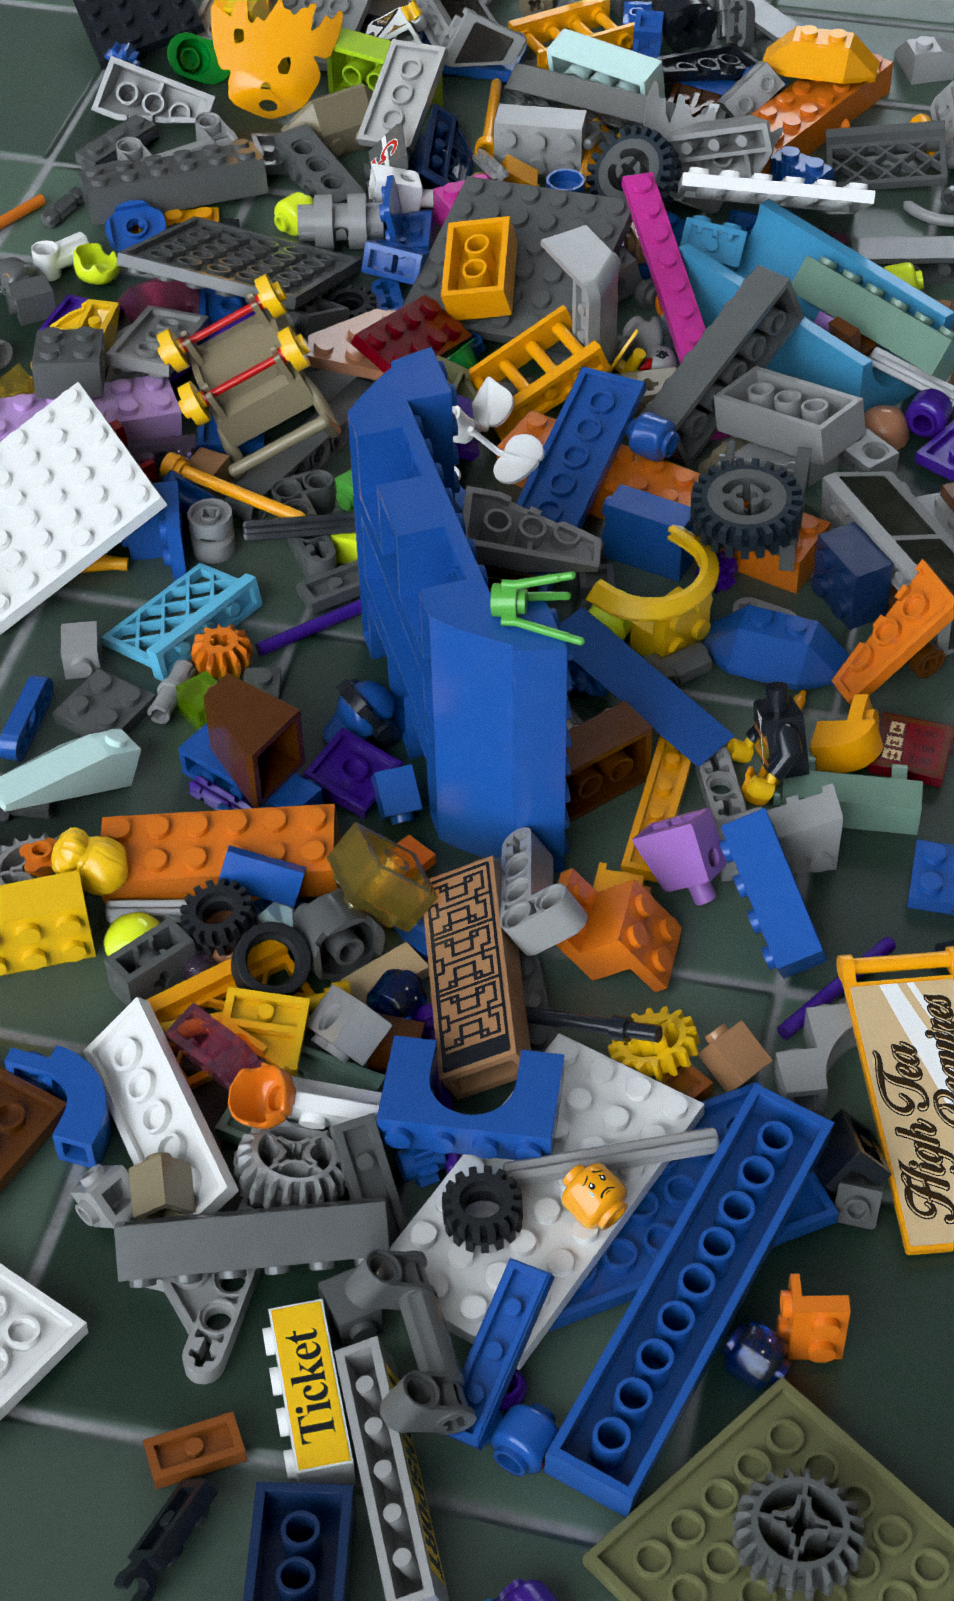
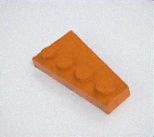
(911, 623)

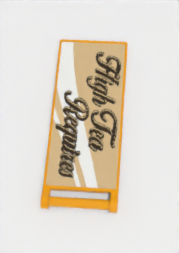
(909, 1074)

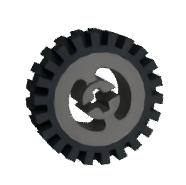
(621, 159)
(772, 509)

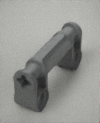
(434, 1395)

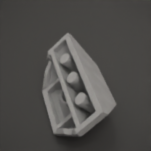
(724, 144)

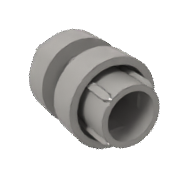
(334, 222)

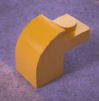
(848, 743)

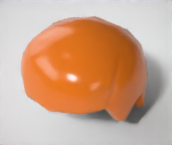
(262, 1096)

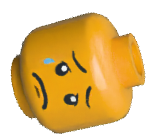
(594, 1196)

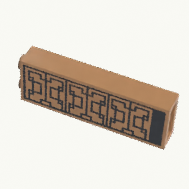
(474, 982)

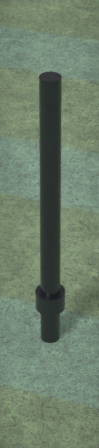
(617, 1027)

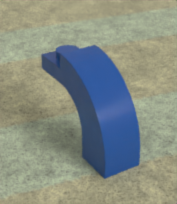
(86, 1122)

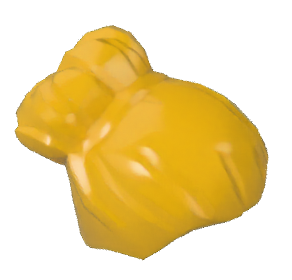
(98, 859)

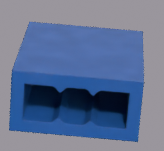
(638, 532)

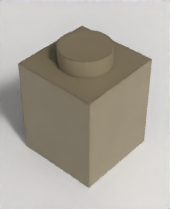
(161, 1187)

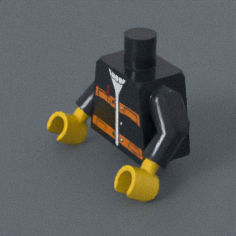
(777, 740)

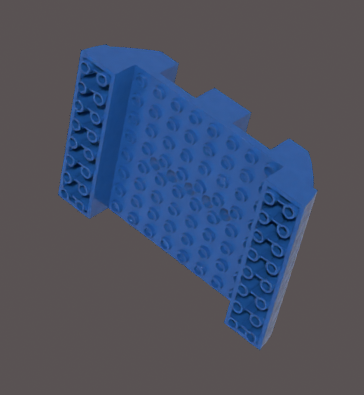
(465, 690)

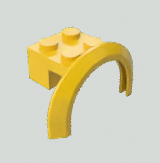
(668, 621)

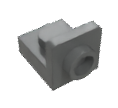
(858, 1200)

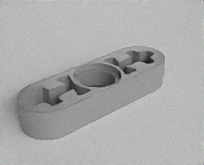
(724, 776)

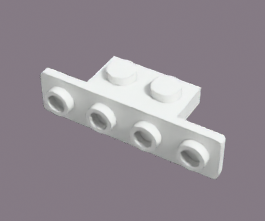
(329, 1104)

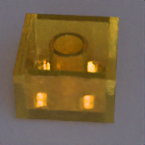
(381, 878)

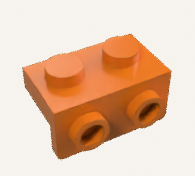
(812, 1324)

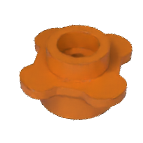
(38, 857)

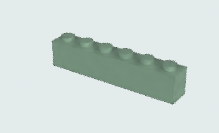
(876, 317)

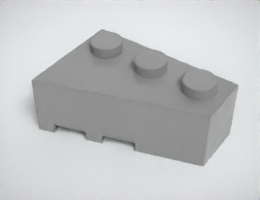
(806, 829)

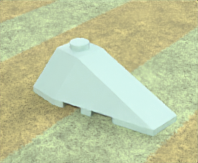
(72, 770)

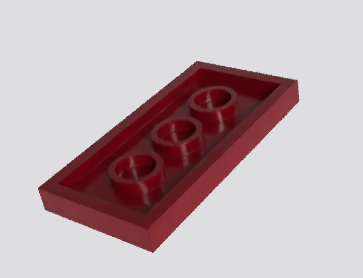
(411, 330)

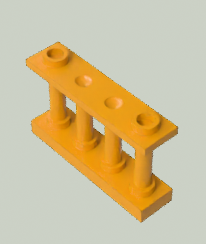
(575, 17)
(531, 344)

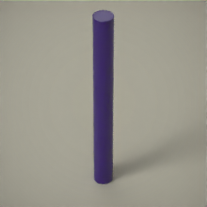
(308, 628)
(830, 992)

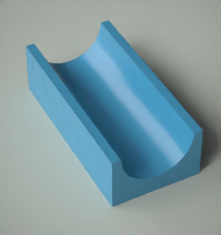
(811, 353)

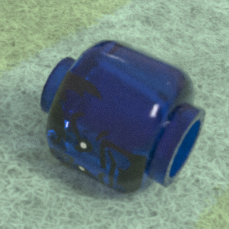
(397, 994)
(756, 1355)

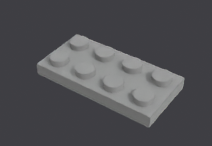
(403, 92)
(138, 345)

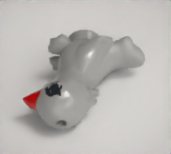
(651, 340)

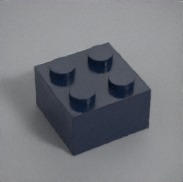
(852, 575)

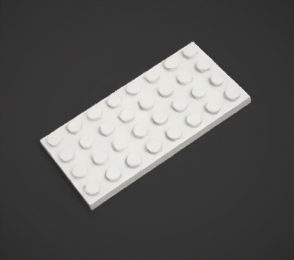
(598, 1107)

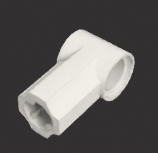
(52, 256)

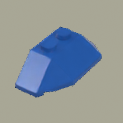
(775, 648)

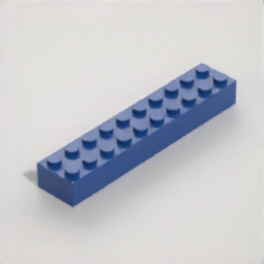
(687, 1301)

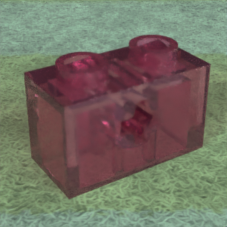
(211, 1046)

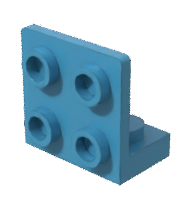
(717, 241)

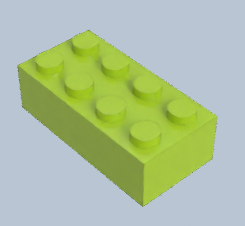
(359, 60)

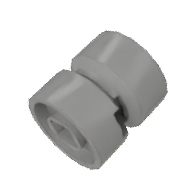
(211, 531)

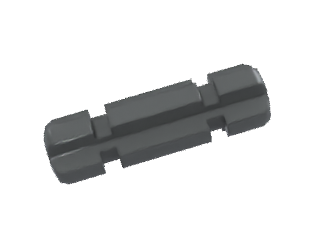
(62, 207)

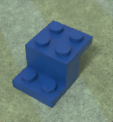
(162, 534)

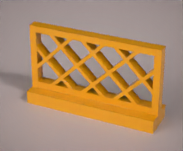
(211, 987)

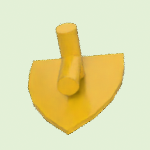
(634, 360)

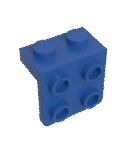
(405, 228)

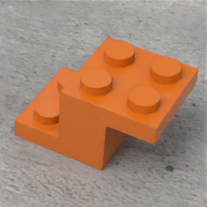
(622, 932)

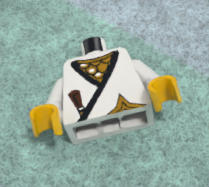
(399, 24)

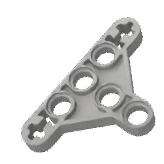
(196, 1304)

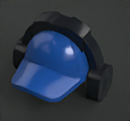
(364, 711)

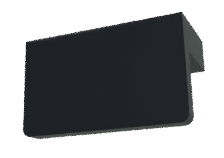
(848, 1148)

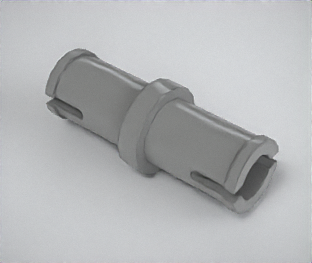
(167, 698)

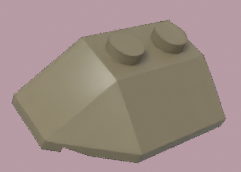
(336, 118)

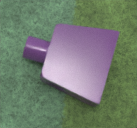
(684, 853)

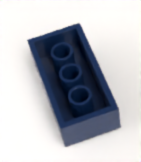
(301, 1542)

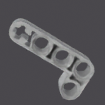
(531, 906)

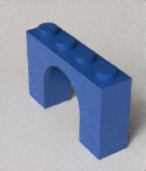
(515, 1131)

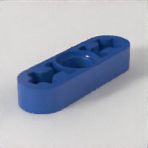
(26, 718)

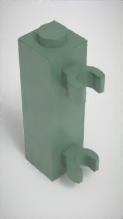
(865, 801)

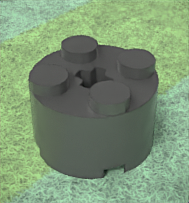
(337, 936)

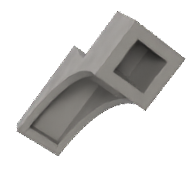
(803, 1072)

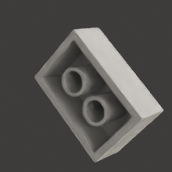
(540, 136)

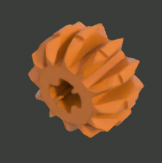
(222, 651)

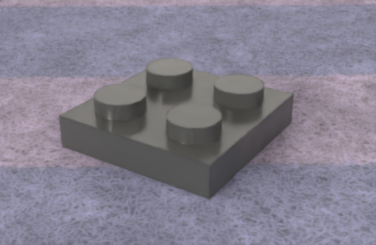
(103, 704)

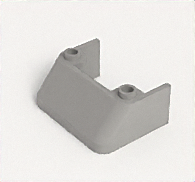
(594, 287)

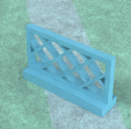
(231, 606)

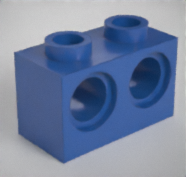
(393, 260)

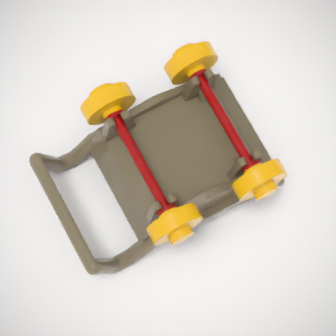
(249, 377)

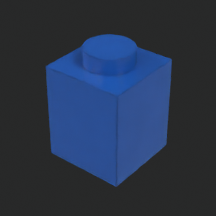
(397, 794)

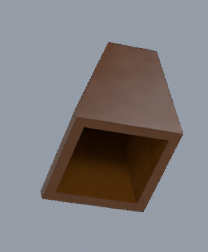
(253, 737)

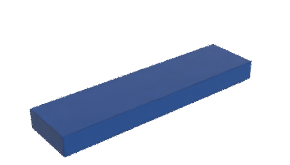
(501, 1345)

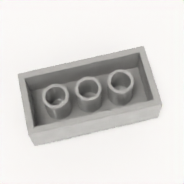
(789, 414)

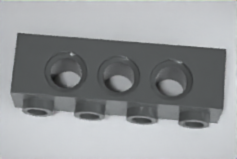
(313, 164)

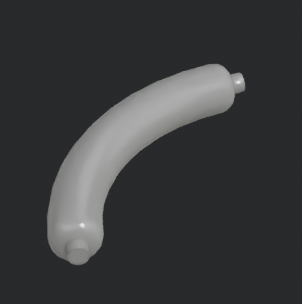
(928, 216)

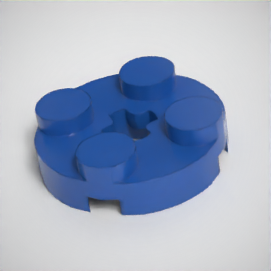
(130, 214)

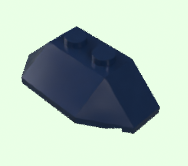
(441, 150)

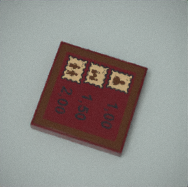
(914, 743)

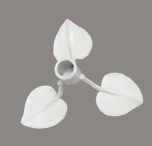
(491, 409)

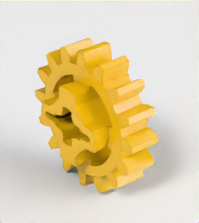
(653, 1058)

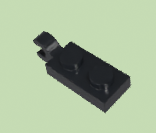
(164, 1537)

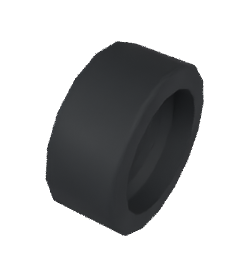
(271, 931)

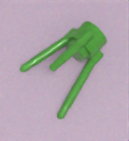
(510, 600)

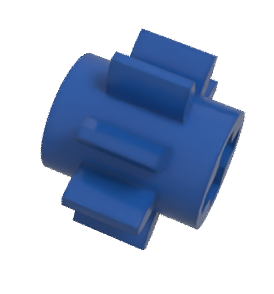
(124, 52)
(419, 1165)

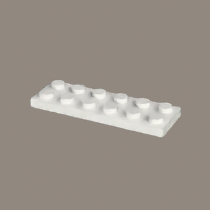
(156, 1104)

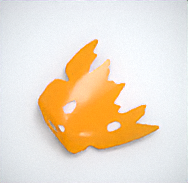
(262, 50)

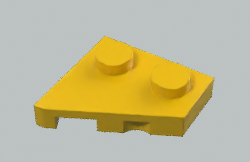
(268, 1024)

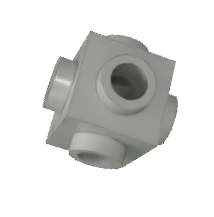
(116, 1199)

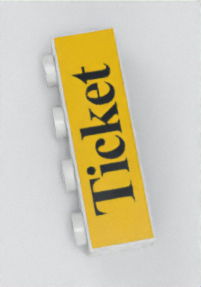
(310, 1395)

